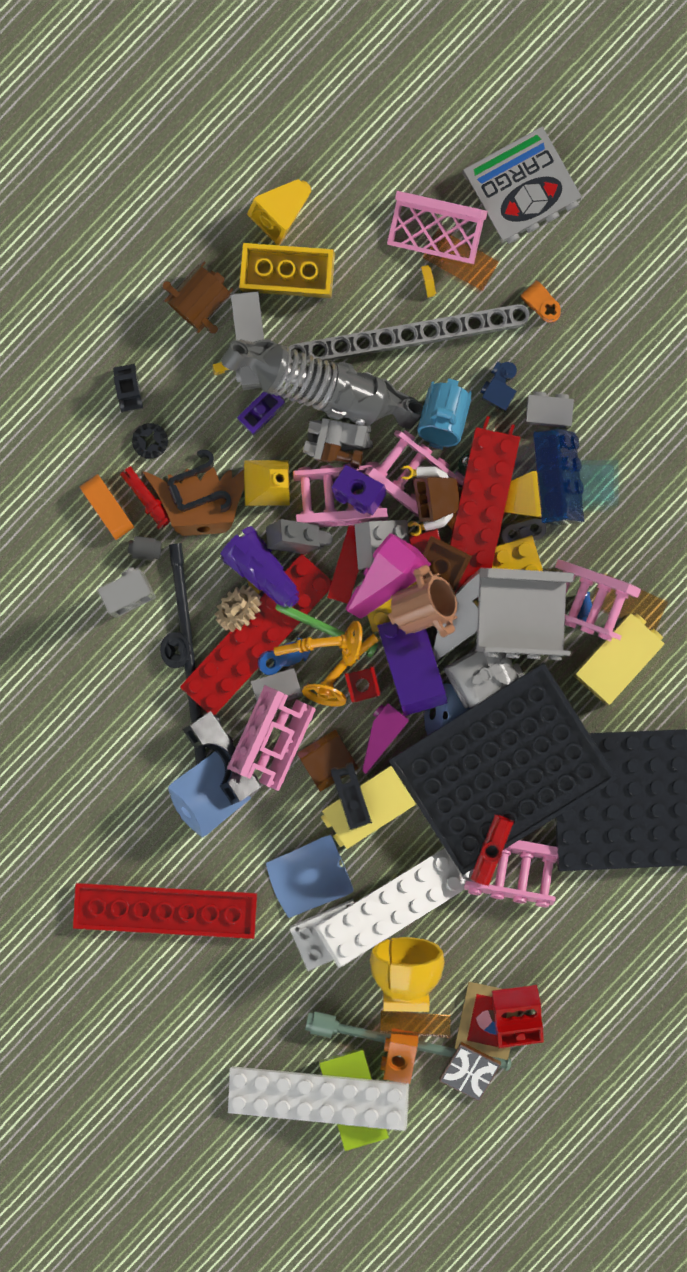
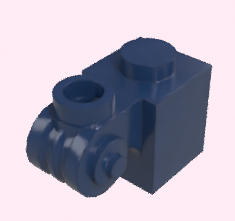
(497, 392)

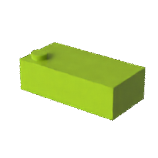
(353, 1065)

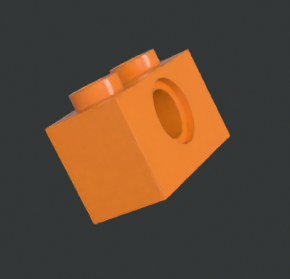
(399, 1068)

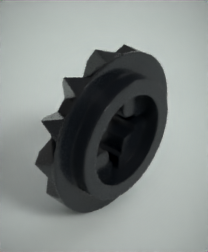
(152, 451)
(168, 651)

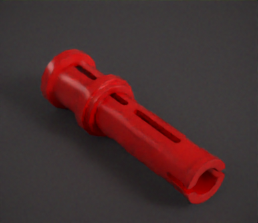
(153, 506)

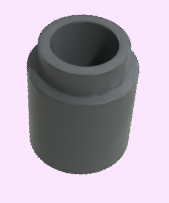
(145, 548)

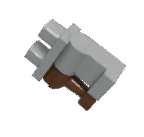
(330, 440)

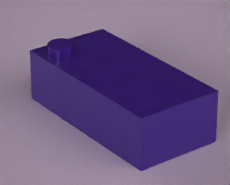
(412, 668)

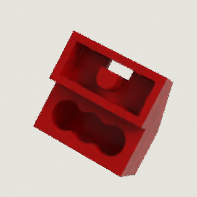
(527, 1028)

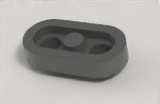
(523, 529)

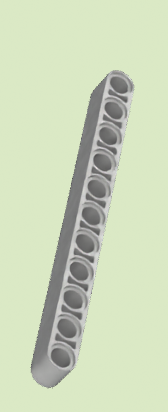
(417, 329)

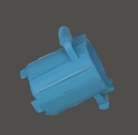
(444, 414)

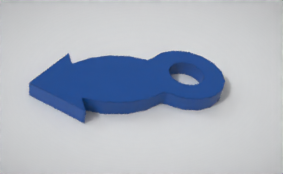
(279, 661)

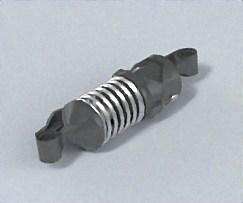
(328, 386)

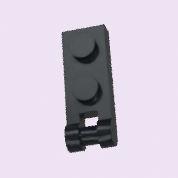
(351, 797)

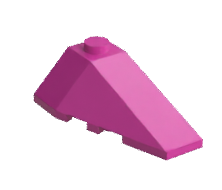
(389, 573)

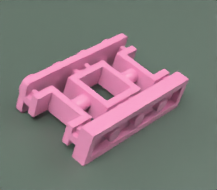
(258, 732)

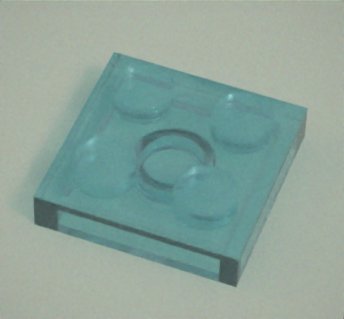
(599, 482)

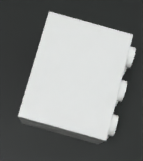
(309, 941)

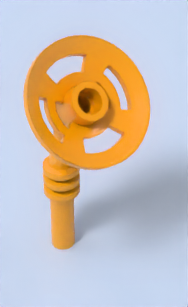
(349, 644)
(326, 689)

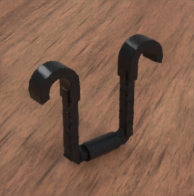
(175, 494)

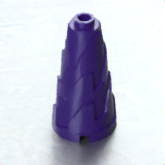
(256, 563)

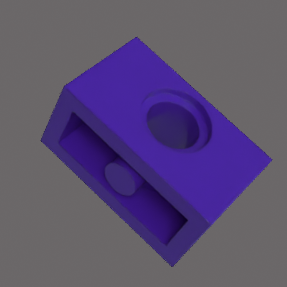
(260, 412)
(352, 480)

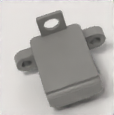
(480, 676)

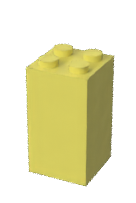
(619, 661)
(384, 799)

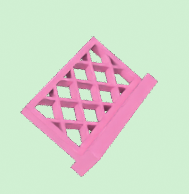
(442, 208)

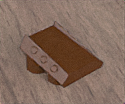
(323, 756)

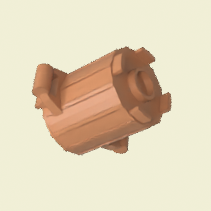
(425, 604)

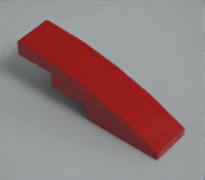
(346, 569)

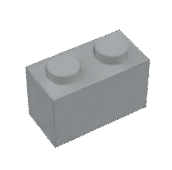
(549, 411)

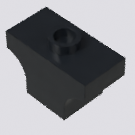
(127, 388)

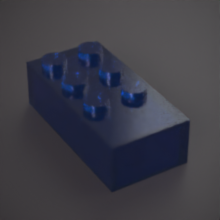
(559, 477)

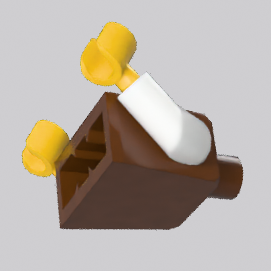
(435, 497)

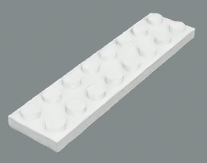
(392, 907)
(318, 1098)

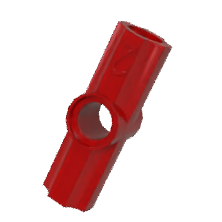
(487, 863)

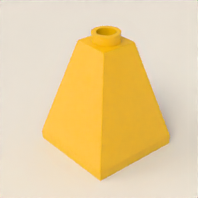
(279, 208)
(266, 483)
(524, 496)

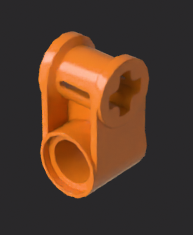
(539, 299)

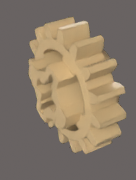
(238, 608)

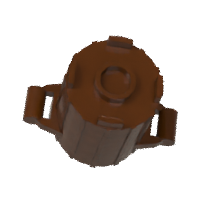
(198, 297)

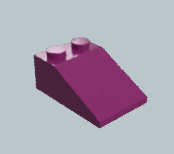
(384, 730)

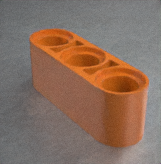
(106, 507)

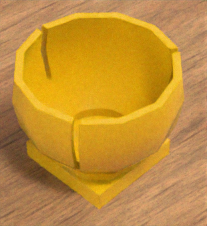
(408, 974)

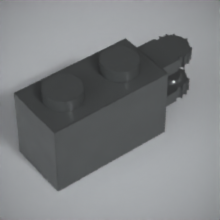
(296, 537)

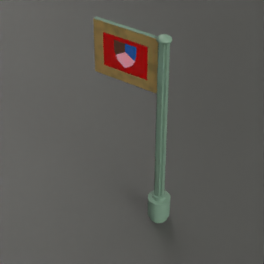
(475, 1027)

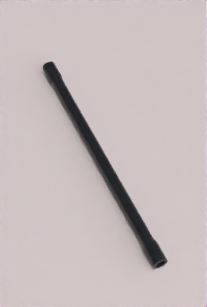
(177, 563)

